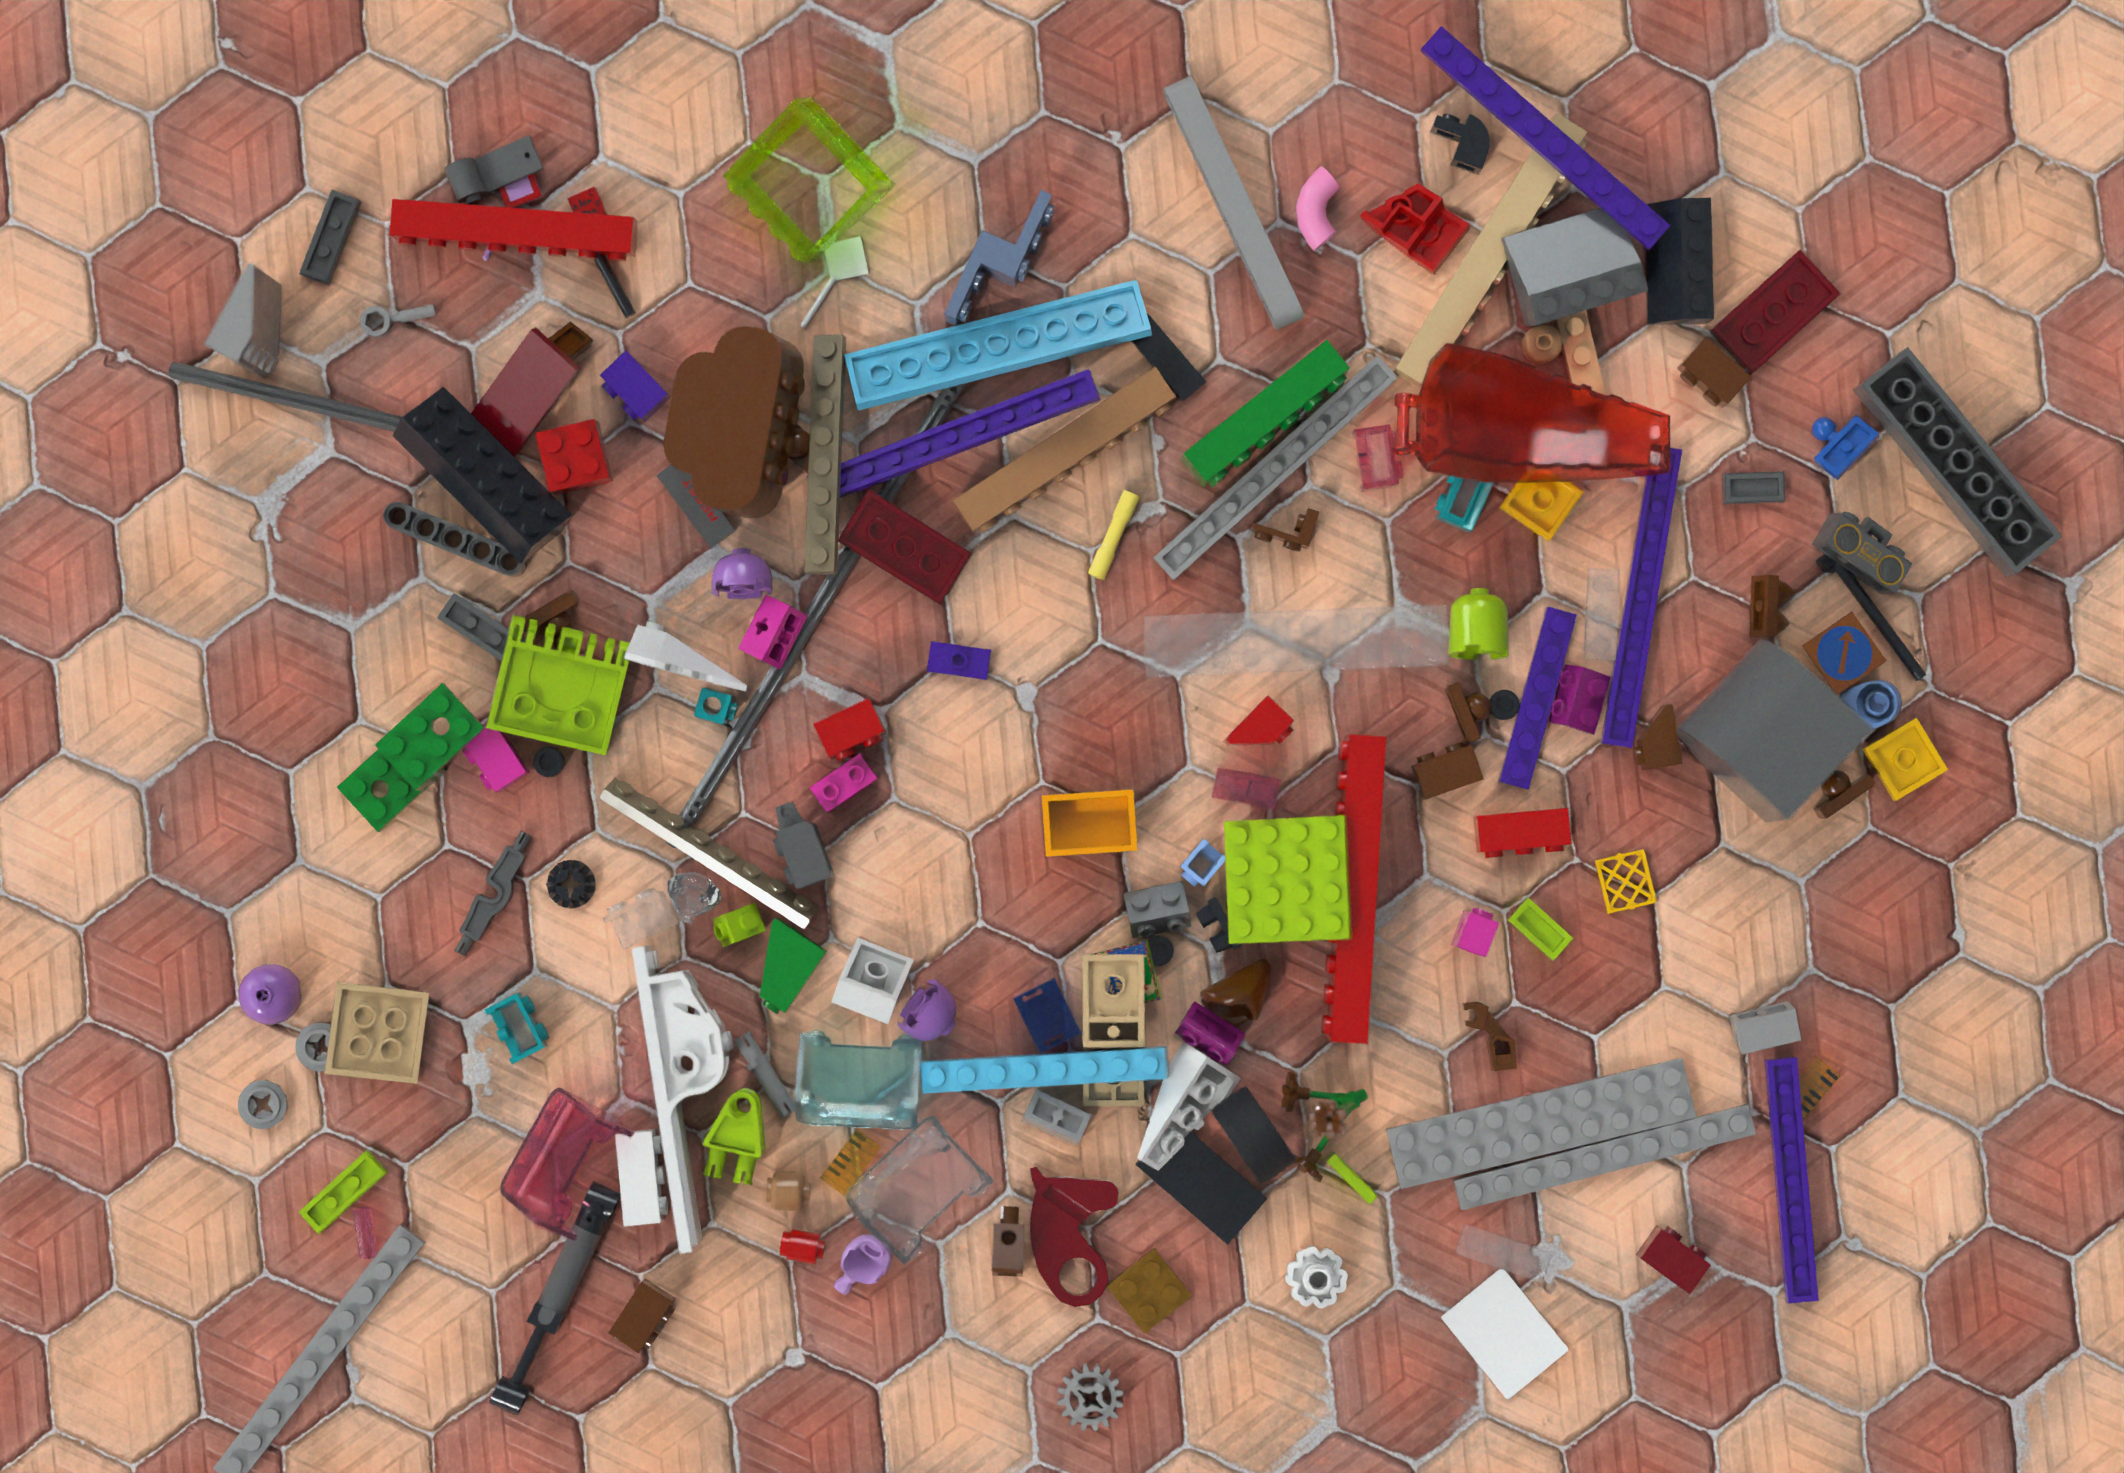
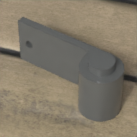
(480, 176)

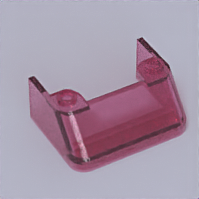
(552, 1156)

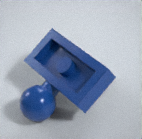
(1843, 447)

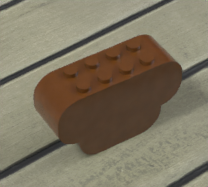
(736, 420)

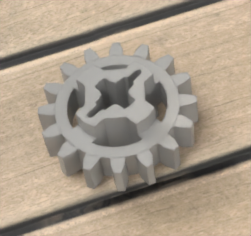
(1082, 1408)

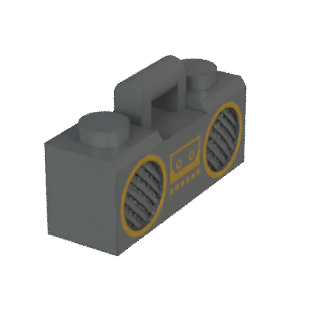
(1860, 554)

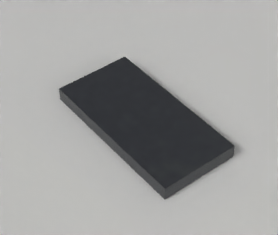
(1208, 1188)

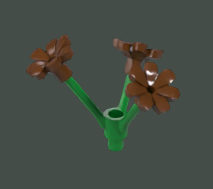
(1327, 1117)

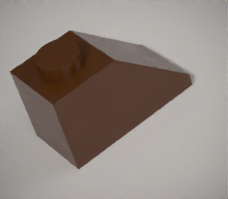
(1659, 742)

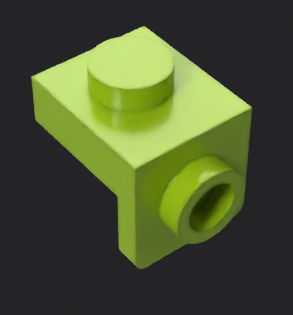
(738, 925)

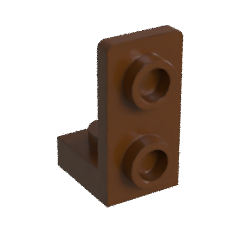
(1304, 525)

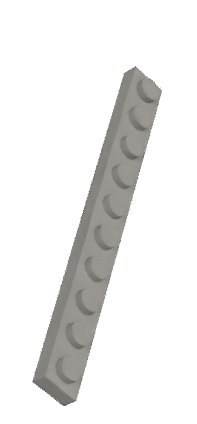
(1275, 467)
(1604, 1157)
(321, 1352)

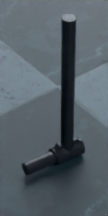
(1828, 565)

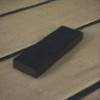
(1170, 362)

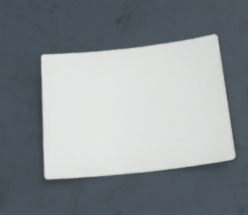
(1504, 1333)

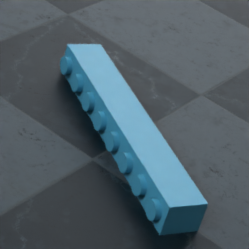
(1045, 1069)

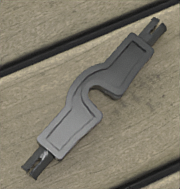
(500, 878)

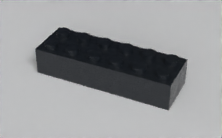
(482, 475)

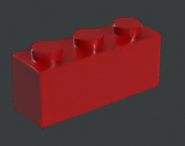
(1522, 832)

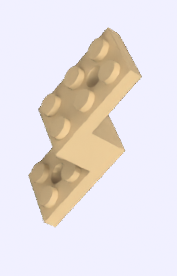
(1113, 1021)

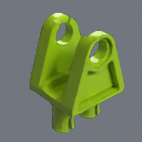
(737, 1133)

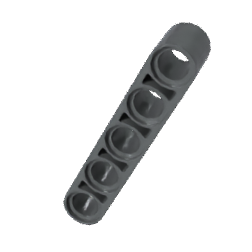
(441, 534)

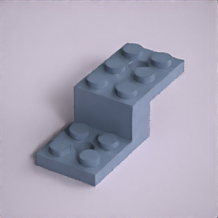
(1000, 259)

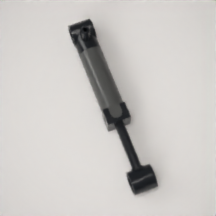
(559, 1290)

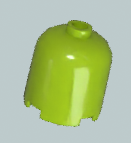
(1478, 626)

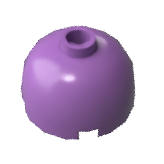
(741, 575)
(282, 994)
(929, 1012)

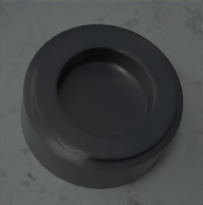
(1504, 704)
(549, 762)
(1160, 949)

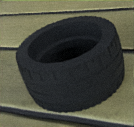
(1253, 1135)

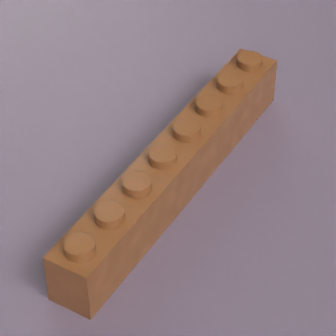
(1065, 450)

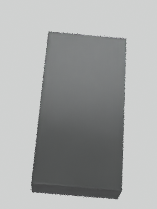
(1753, 488)

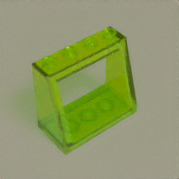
(839, 143)

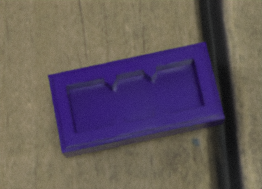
(958, 660)

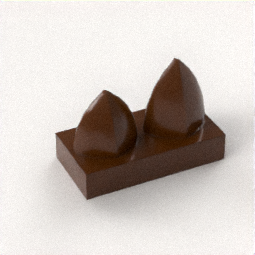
(1766, 595)

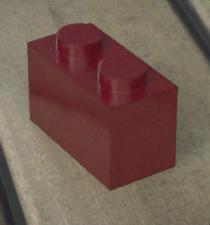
(1673, 1259)

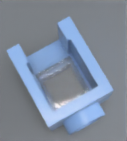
(1202, 864)

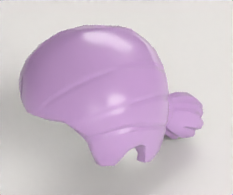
(863, 1262)

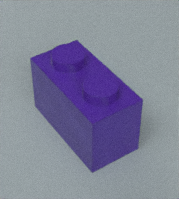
(634, 386)

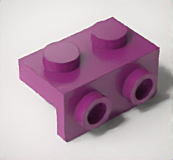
(1579, 698)
(1210, 1033)

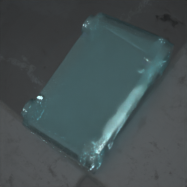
(857, 1083)

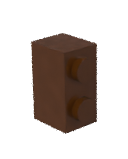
(1713, 373)
(1447, 771)
(642, 1315)

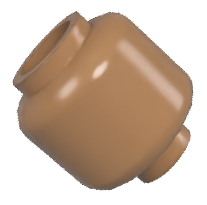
(1541, 344)
(787, 1190)

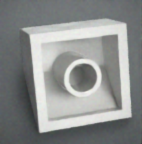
(872, 980)

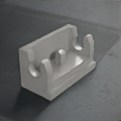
(1765, 1027)
(1056, 1118)

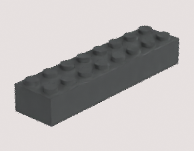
(1957, 463)

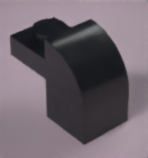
(1471, 138)

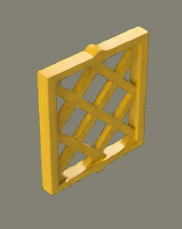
(1646, 876)

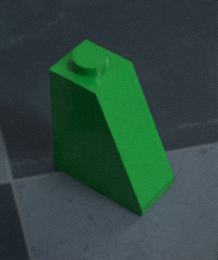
(788, 965)

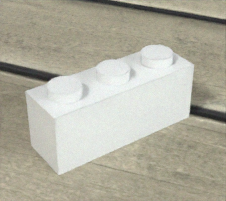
(641, 1178)

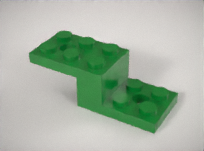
(410, 757)

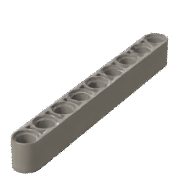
(1233, 203)

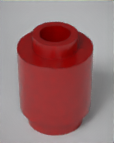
(802, 1246)

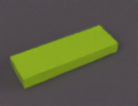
(343, 1191)

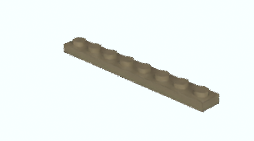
(825, 454)
(709, 853)

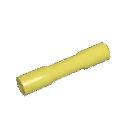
(1106, 553)

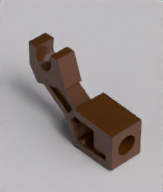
(1486, 1022)

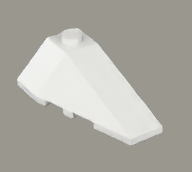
(663, 651)
(1183, 1102)

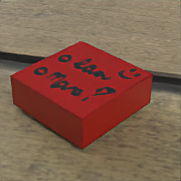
(587, 202)

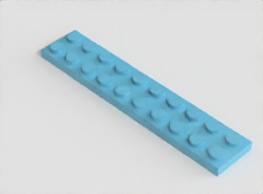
(997, 345)

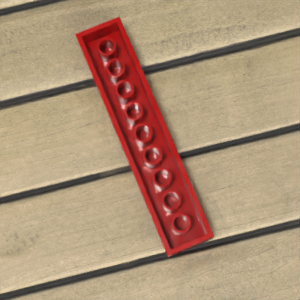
(1352, 959)

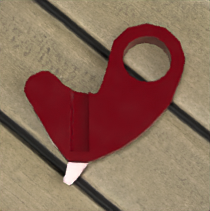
(1055, 1215)

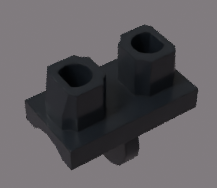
(1209, 915)

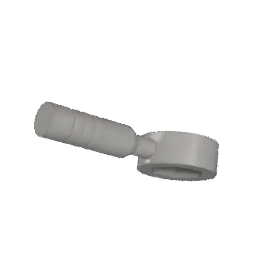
(402, 316)

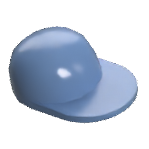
(1874, 701)

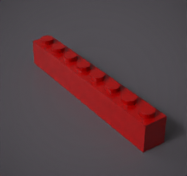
(513, 228)

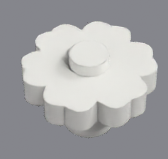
(1316, 1277)

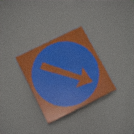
(1844, 653)

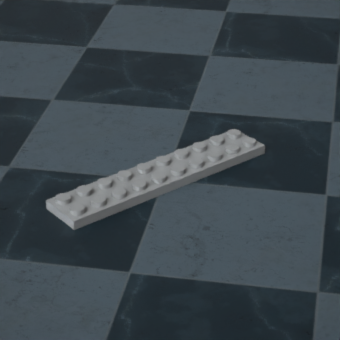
(1541, 1123)

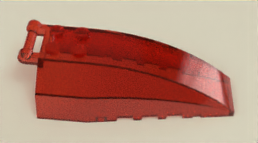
(1512, 424)

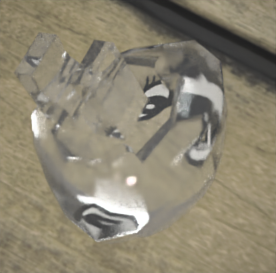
(692, 895)

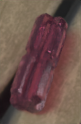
(364, 1225)

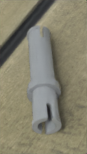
(765, 1074)

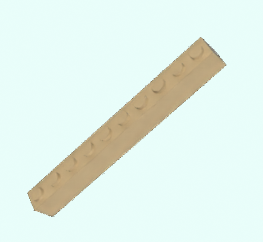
(1485, 259)

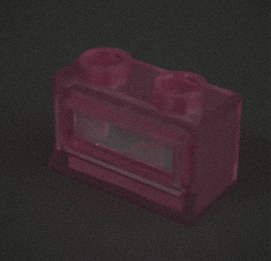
(1377, 457)

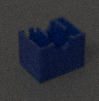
(1047, 1015)

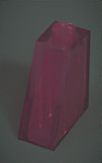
(1246, 788)

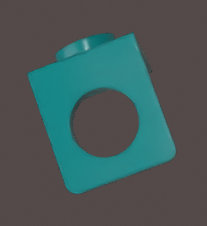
(727, 711)

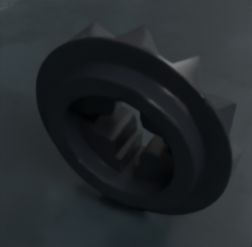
(580, 894)

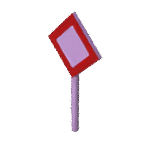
(517, 194)

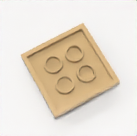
(376, 1032)

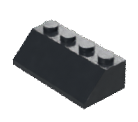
(1681, 264)

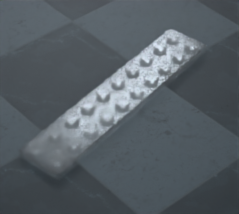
(1296, 640)

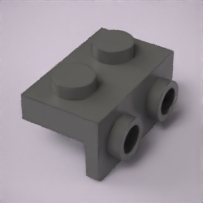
(1157, 910)

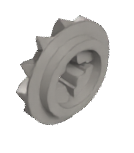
(307, 1052)
(248, 1105)

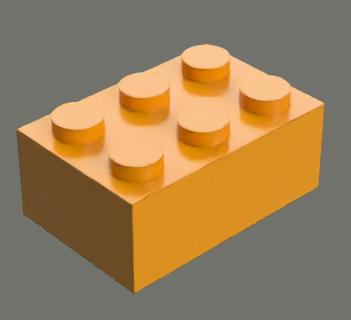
(1089, 823)

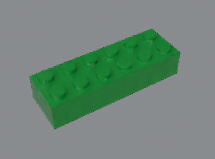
(1265, 413)

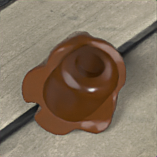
(1239, 994)

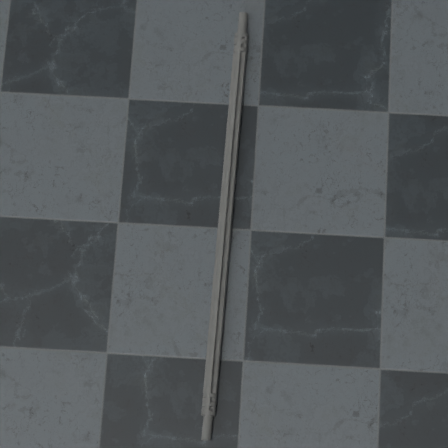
(815, 612)

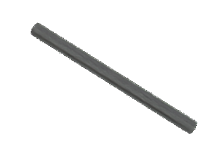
(284, 396)

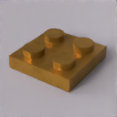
(1149, 1290)

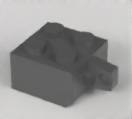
(802, 848)

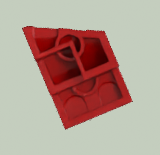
(1418, 226)

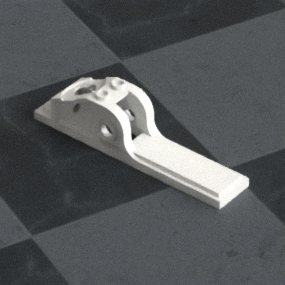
(669, 1037)

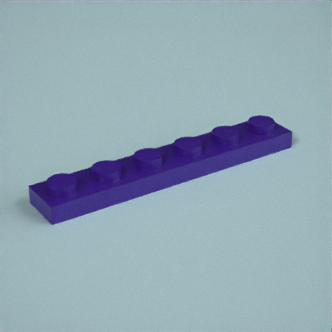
(1537, 698)

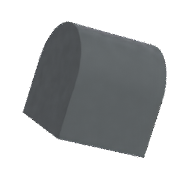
(1772, 731)

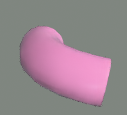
(1312, 208)

